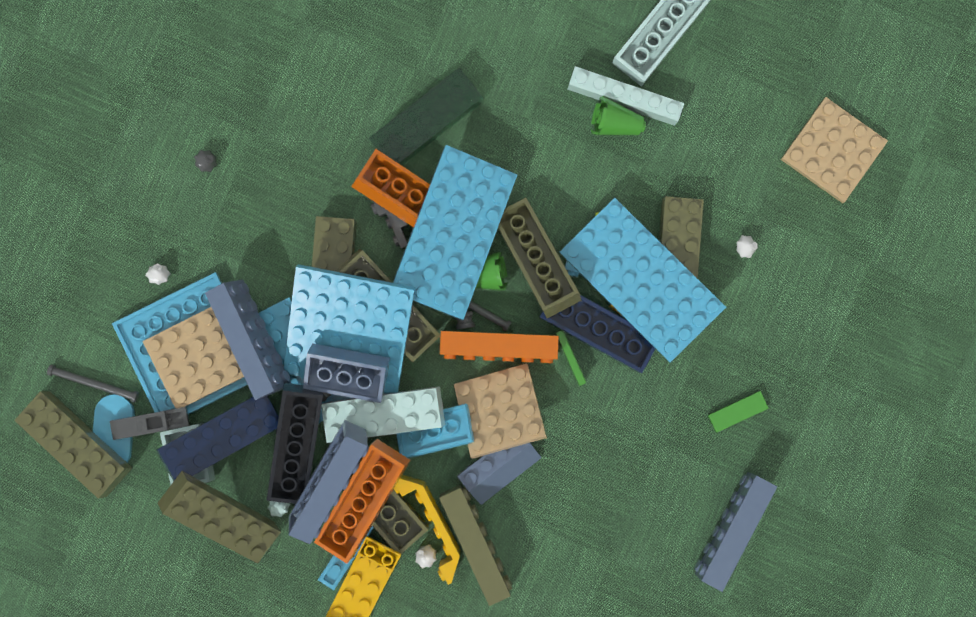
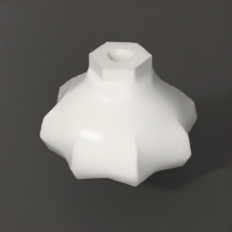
(746, 246)
(158, 274)
(426, 556)

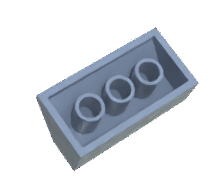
(346, 373)
(496, 470)

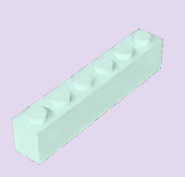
(626, 95)

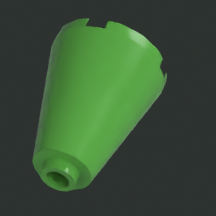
(614, 119)
(493, 273)

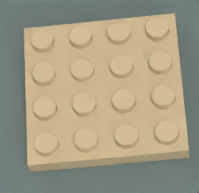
(834, 150)
(193, 358)
(501, 410)

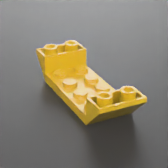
(447, 565)
(364, 580)

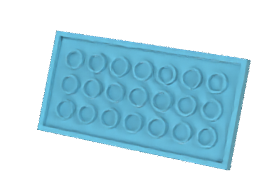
(454, 231)
(642, 280)

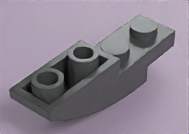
(393, 222)
(149, 423)

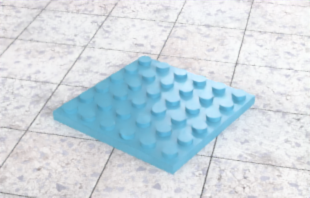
(348, 315)
(155, 319)

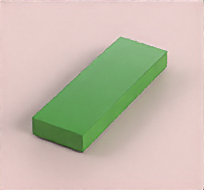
(570, 358)
(738, 411)

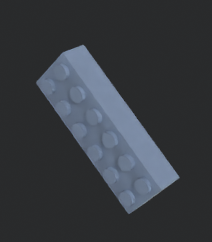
(248, 338)
(327, 482)
(734, 531)

